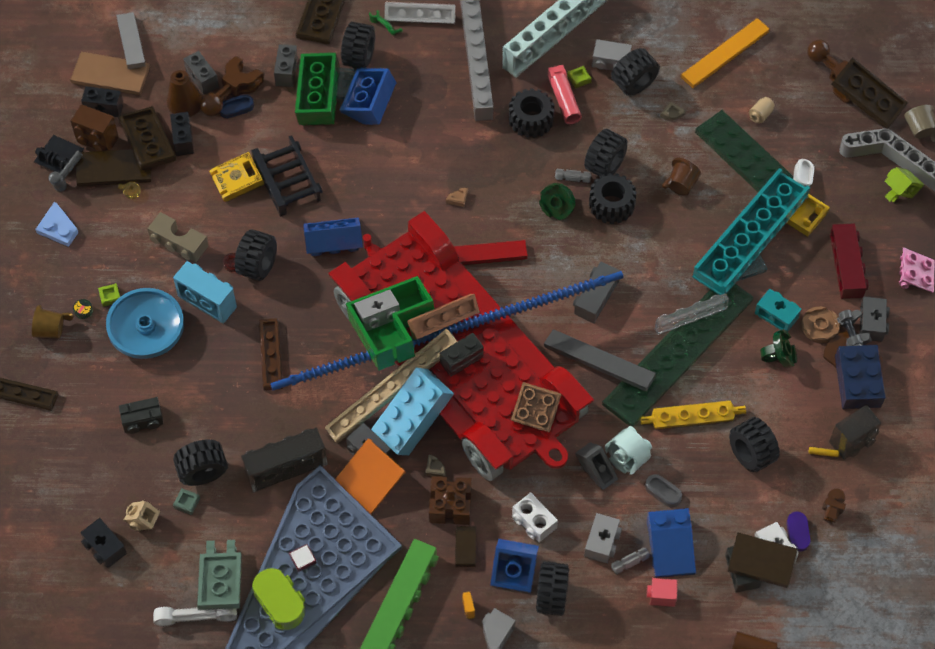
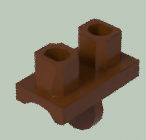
(834, 505)

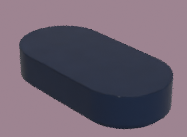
(237, 106)

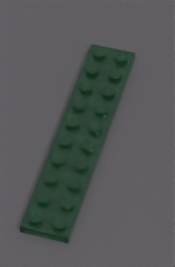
(674, 357)

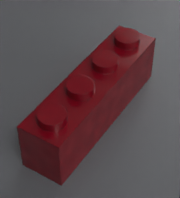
(848, 261)

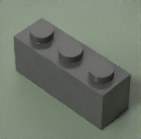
(591, 303)

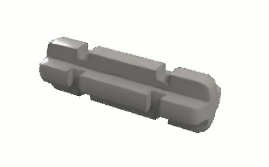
(572, 175)
(630, 560)

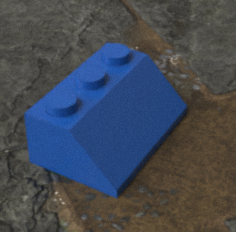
(368, 95)
(333, 236)

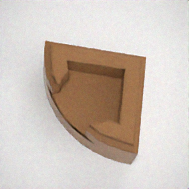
(458, 197)

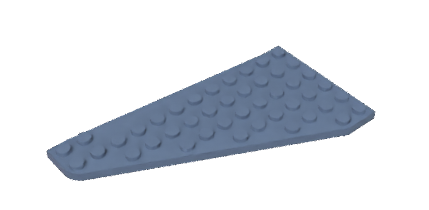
(347, 550)

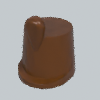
(682, 176)

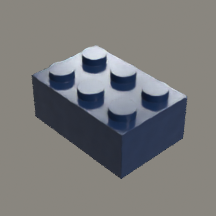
(859, 376)

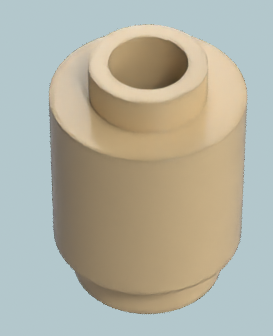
(761, 110)

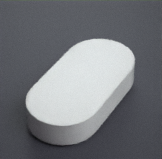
(804, 172)

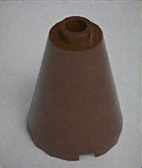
(183, 94)

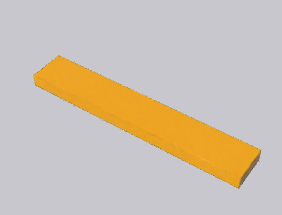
(725, 53)

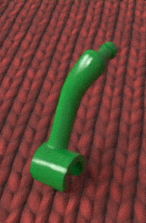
(377, 18)

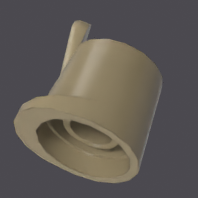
(921, 121)

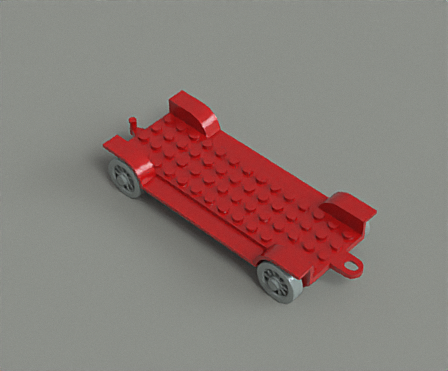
(489, 387)

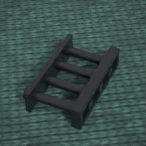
(275, 188)

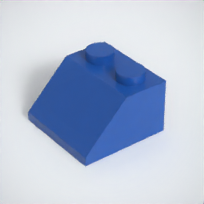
(514, 565)

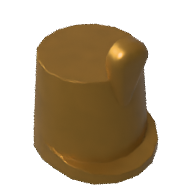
(48, 323)

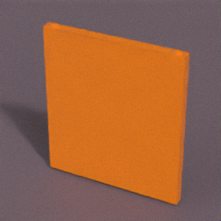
(370, 476)

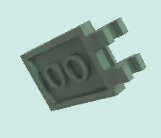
(219, 578)

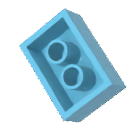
(205, 291)

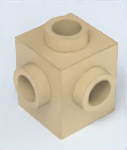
(141, 516)

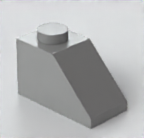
(497, 629)

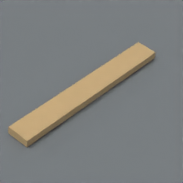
(388, 388)

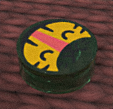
(82, 309)

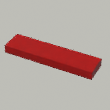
(492, 252)

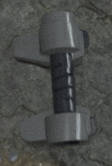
(847, 319)

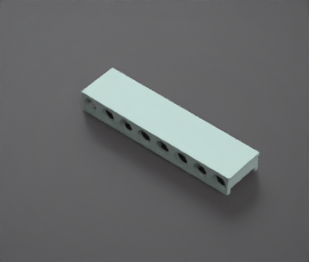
(545, 33)

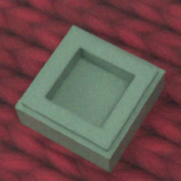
(186, 501)

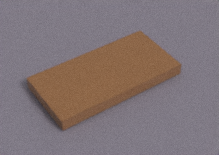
(109, 73)

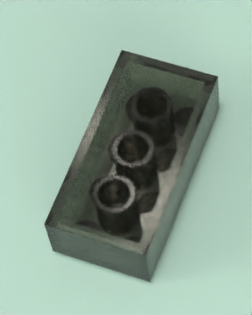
(284, 459)

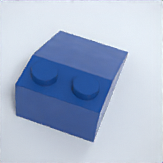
(671, 542)

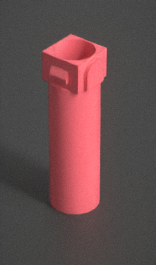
(564, 94)

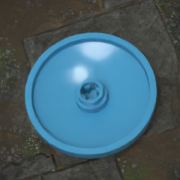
(145, 323)

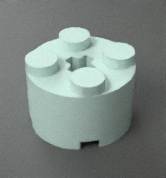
(628, 450)

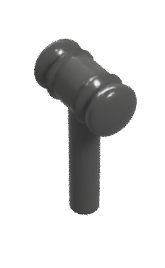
(57, 178)

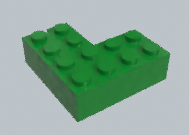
(391, 340)

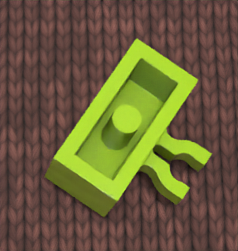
(903, 184)

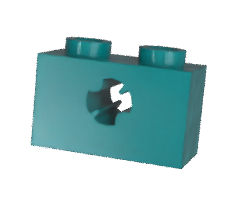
(778, 310)

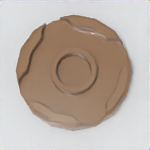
(820, 324)

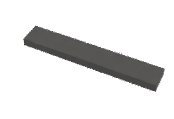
(600, 360)

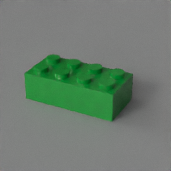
(317, 89)

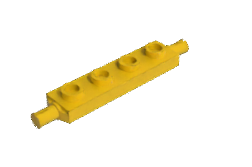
(693, 414)

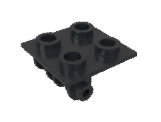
(56, 153)

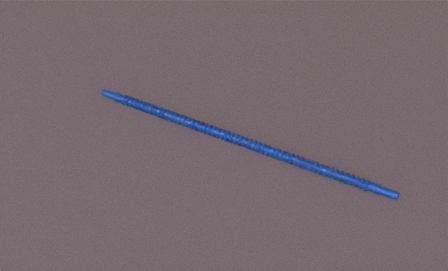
(363, 357)

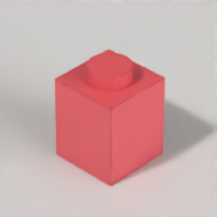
(662, 592)

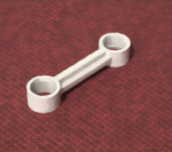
(168, 616)

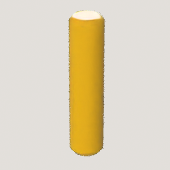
(825, 452)

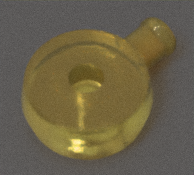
(130, 190)

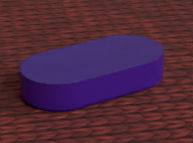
(798, 530)

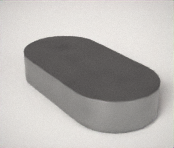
(663, 490)

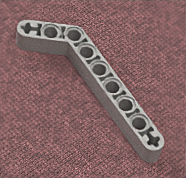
(893, 148)

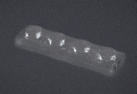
(686, 315)

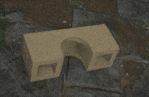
(190, 245)

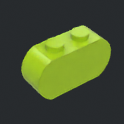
(279, 598)

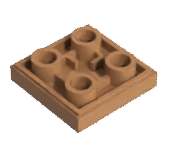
(536, 407)

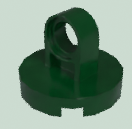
(557, 201)
(780, 350)

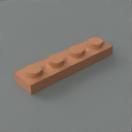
(443, 316)

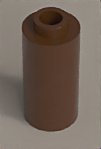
(747, 641)

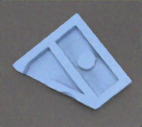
(57, 226)

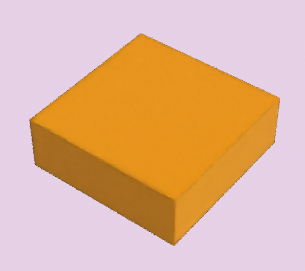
(468, 605)

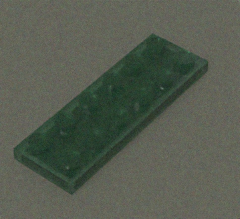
(739, 150)

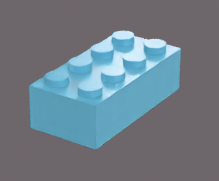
(412, 411)

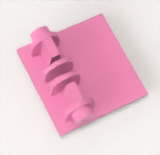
(917, 271)

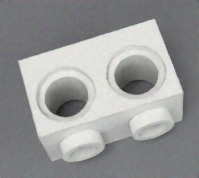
(538, 515)

